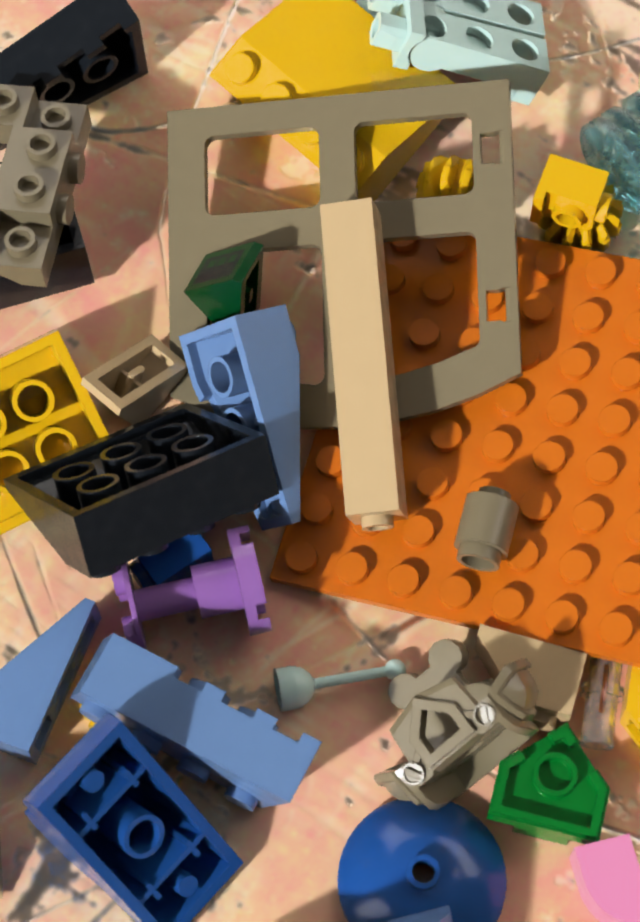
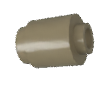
(486, 528)

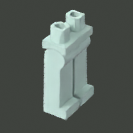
(467, 38)

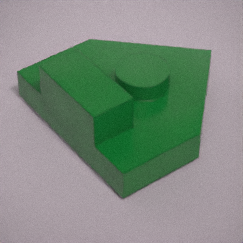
(551, 791)

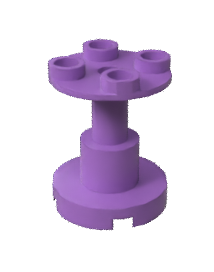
(214, 588)

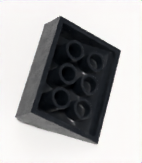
(145, 487)

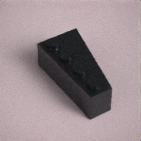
(78, 53)

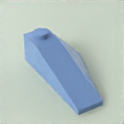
(253, 378)

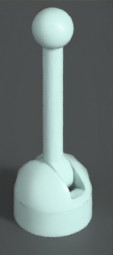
(296, 685)

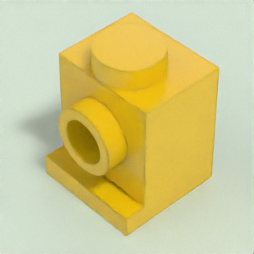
(571, 194)

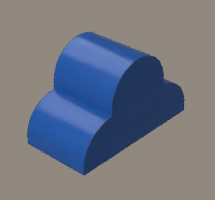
(131, 827)

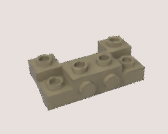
(37, 179)

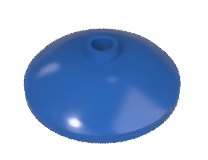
(397, 837)

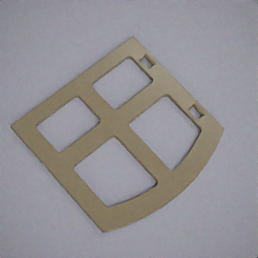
(483, 213)

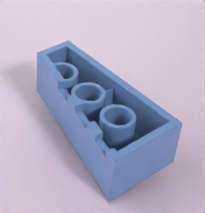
(194, 725)

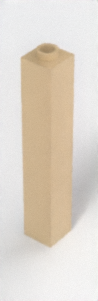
(363, 364)

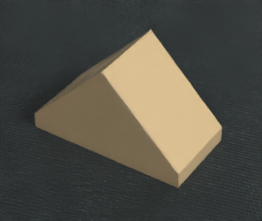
(136, 379)

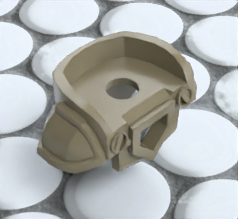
(456, 728)

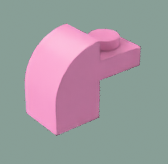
(608, 879)

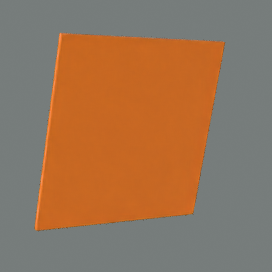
(552, 439)

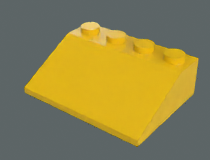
(327, 51)
(40, 413)

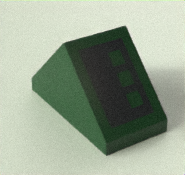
(228, 282)

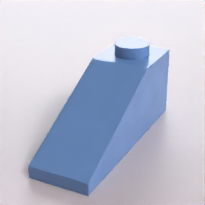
(40, 679)

